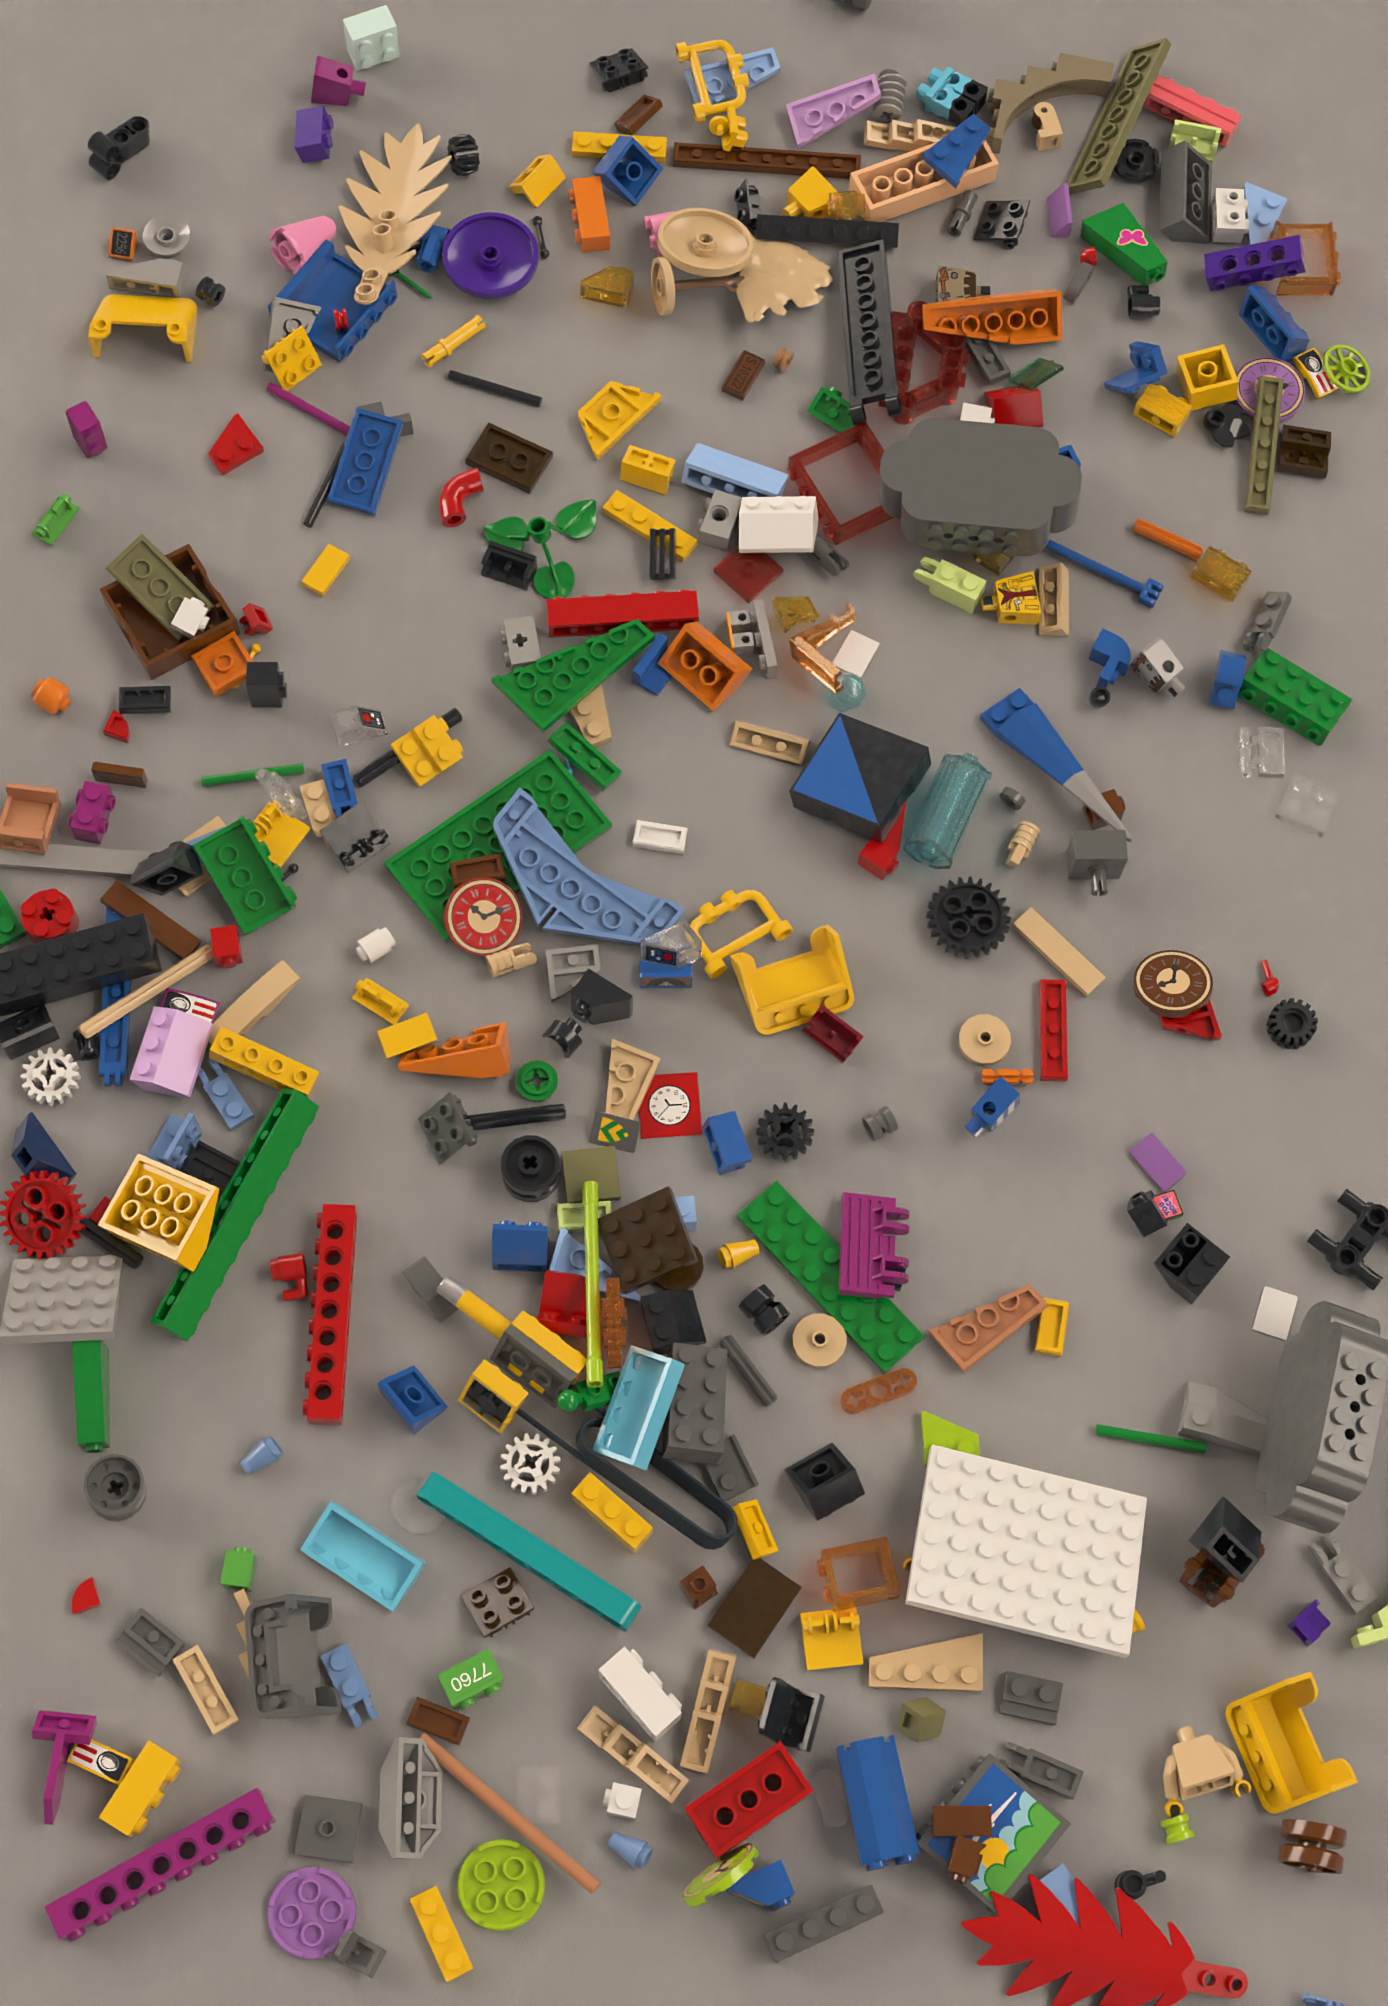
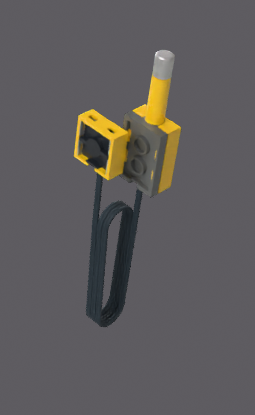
(547, 1368)

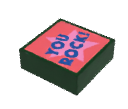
(1169, 1205)

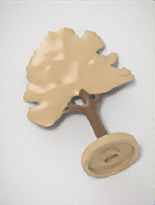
(771, 277)

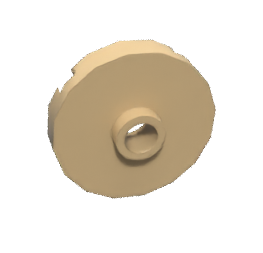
(984, 1052)
(817, 1354)

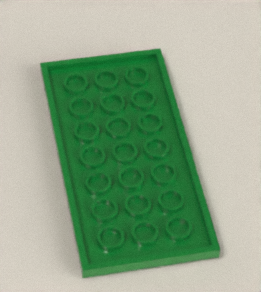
(425, 864)

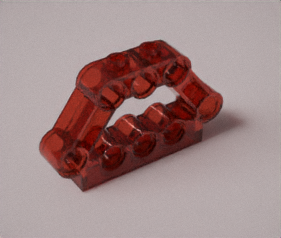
(931, 394)

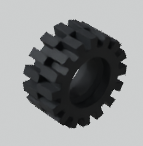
(1295, 1009)

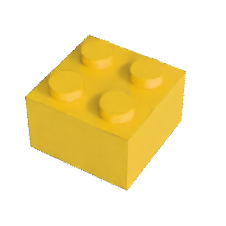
(1207, 377)

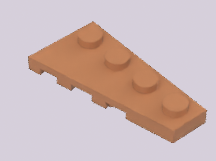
(983, 1330)

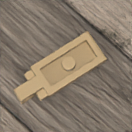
(318, 806)

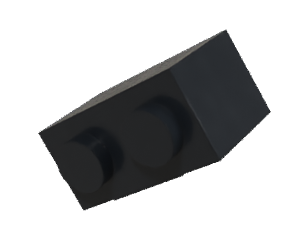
(265, 684)

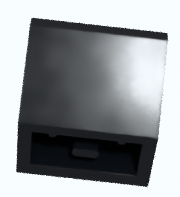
(1190, 1263)
(1229, 1540)

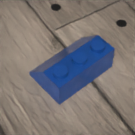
(1272, 324)

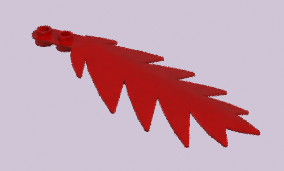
(1095, 1954)

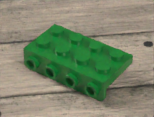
(1293, 696)
(245, 875)

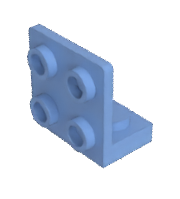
(176, 1141)

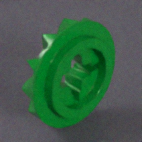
(526, 1075)

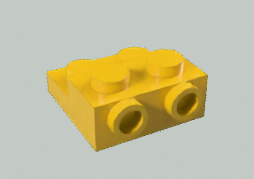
(427, 750)

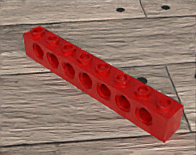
(331, 1410)

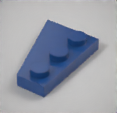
(956, 150)

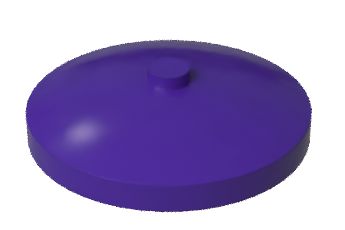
(490, 255)

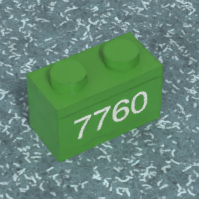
(471, 1679)

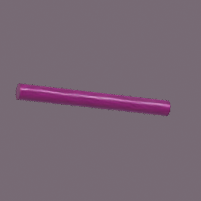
(308, 408)

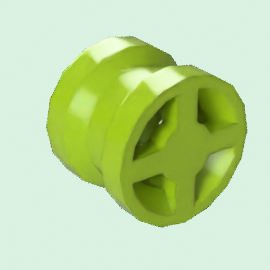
(1177, 1829)

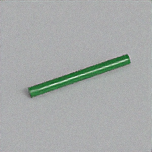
(249, 775)
(1150, 1438)

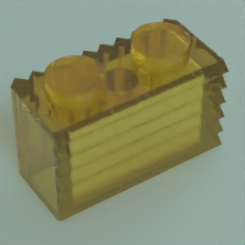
(1221, 573)

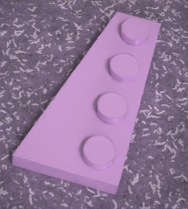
(826, 110)

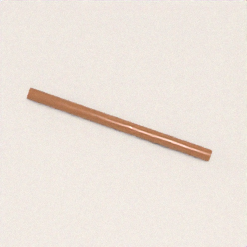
(512, 1816)

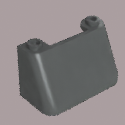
(285, 1657)

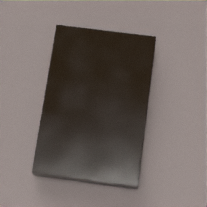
(509, 458)
(754, 1607)

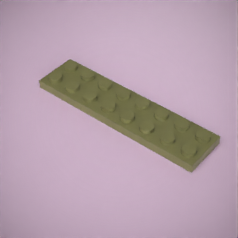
(1118, 116)

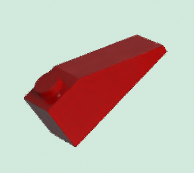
(882, 857)

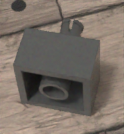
(1097, 857)

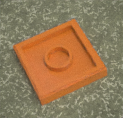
(223, 663)

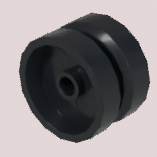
(543, 1171)

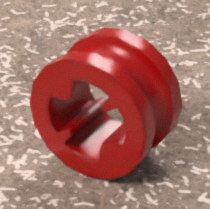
(341, 319)

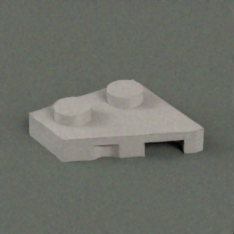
(568, 966)

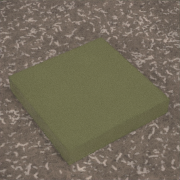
(591, 1165)

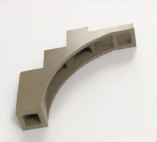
(1067, 77)

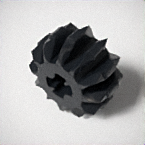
(464, 154)

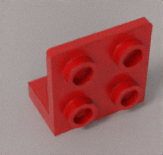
(564, 1304)

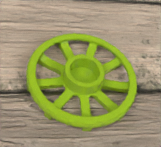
(1346, 368)

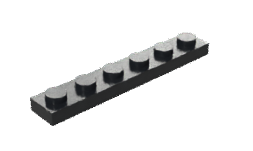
(825, 230)

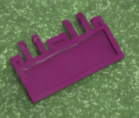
(866, 1249)

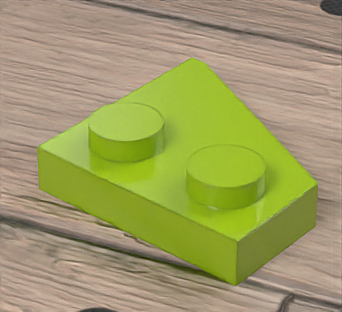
(947, 1435)

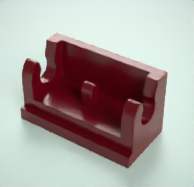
(832, 1033)

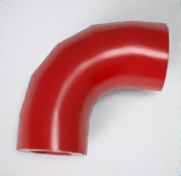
(455, 493)

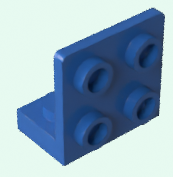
(1148, 368)

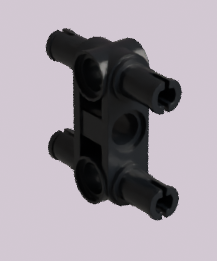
(1356, 1241)

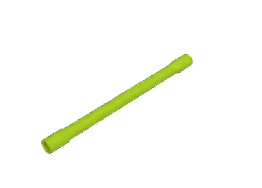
(594, 1363)

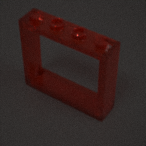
(873, 450)

